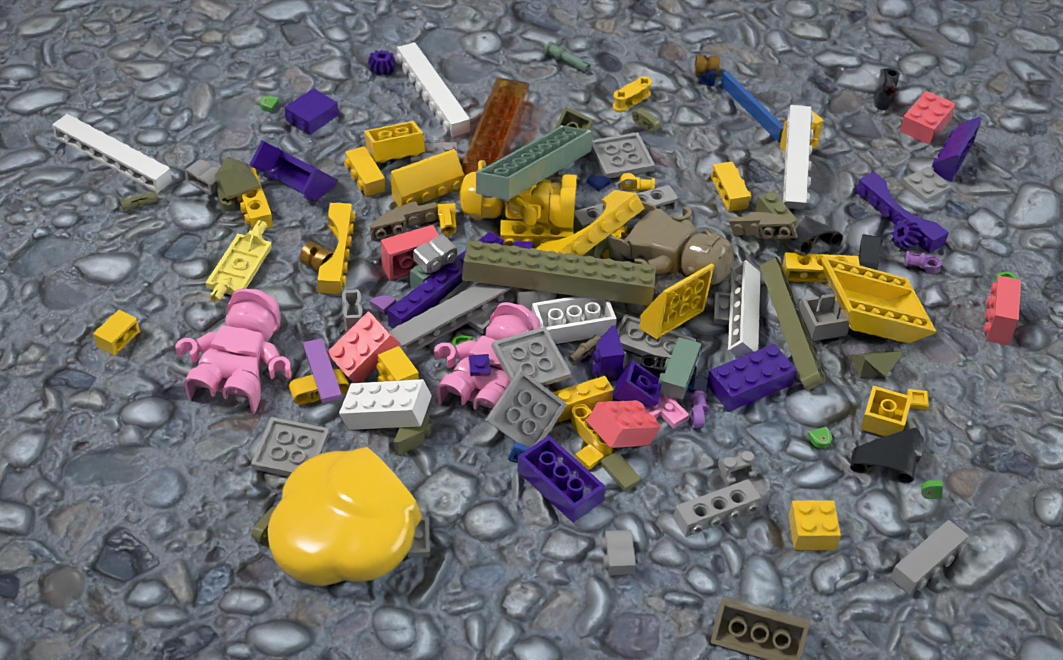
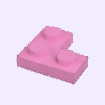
(669, 411)

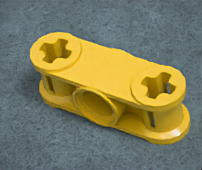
(632, 94)

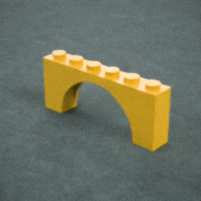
(619, 209)

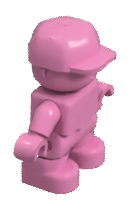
(237, 349)
(485, 390)

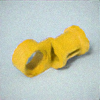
(637, 183)

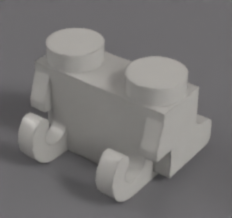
(742, 461)

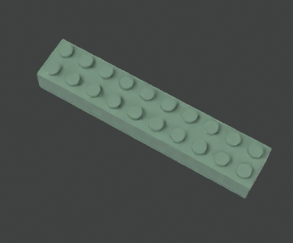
(533, 162)

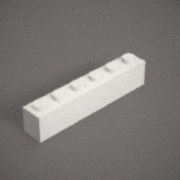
(797, 157)
(744, 310)

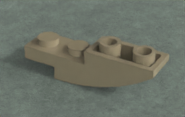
(398, 219)
(765, 224)

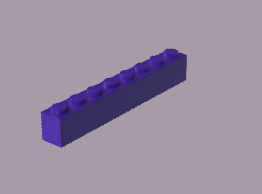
(433, 289)

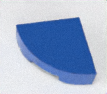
(516, 450)

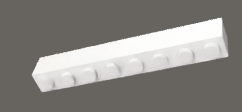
(433, 90)
(112, 153)

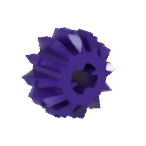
(381, 62)
(906, 234)

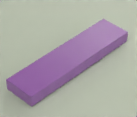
(322, 371)

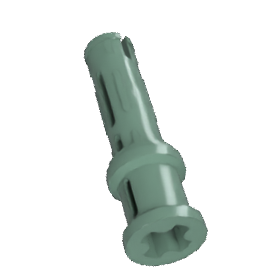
(562, 55)

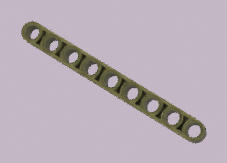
(792, 324)

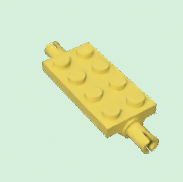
(239, 263)

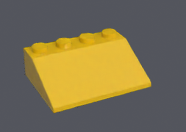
(677, 304)

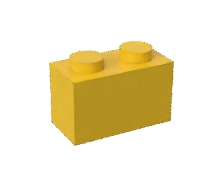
(116, 332)

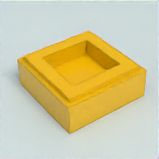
(919, 399)
(589, 456)

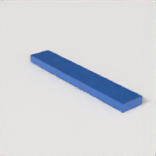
(752, 106)

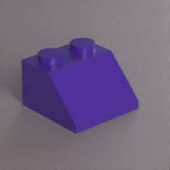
(608, 356)
(638, 385)

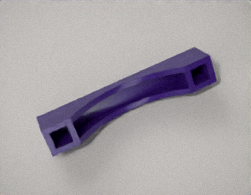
(875, 191)

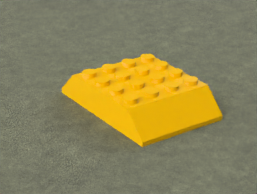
(877, 301)

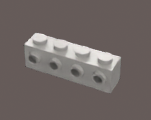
(930, 557)

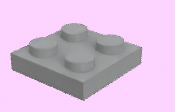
(926, 185)

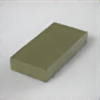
(620, 471)

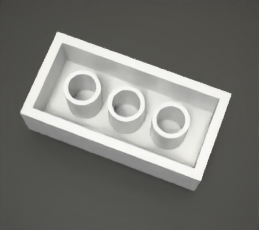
(575, 317)
(385, 404)

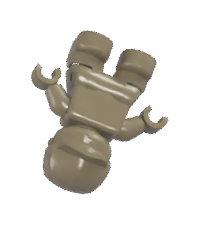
(672, 245)

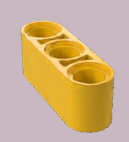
(305, 390)
(578, 421)

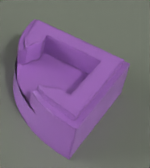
(382, 303)

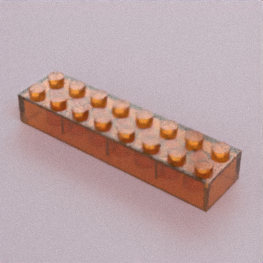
(497, 123)

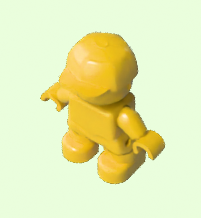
(540, 203)

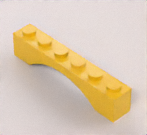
(331, 273)

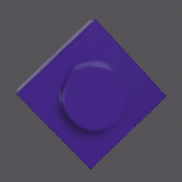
(479, 365)

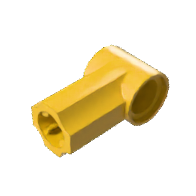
(447, 218)

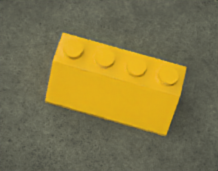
(427, 179)

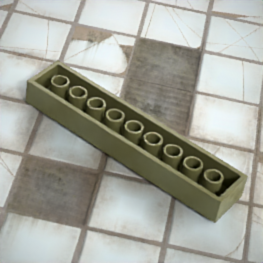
(559, 273)

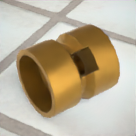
(705, 64)
(314, 255)

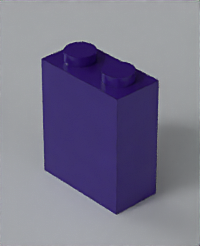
(311, 111)

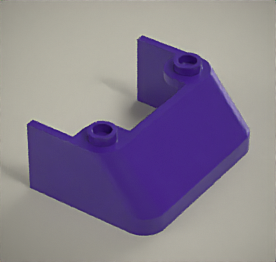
(292, 171)

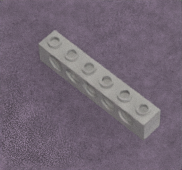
(661, 197)

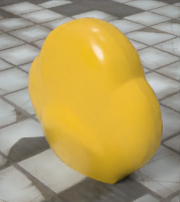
(342, 519)

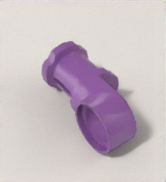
(922, 261)
(699, 409)

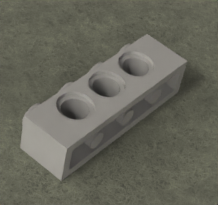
(717, 508)

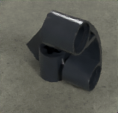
(885, 88)
(809, 231)
(896, 451)

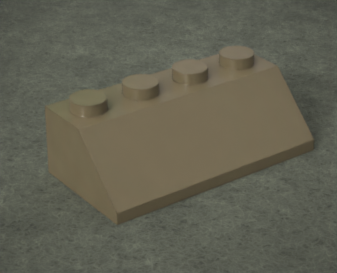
(759, 630)

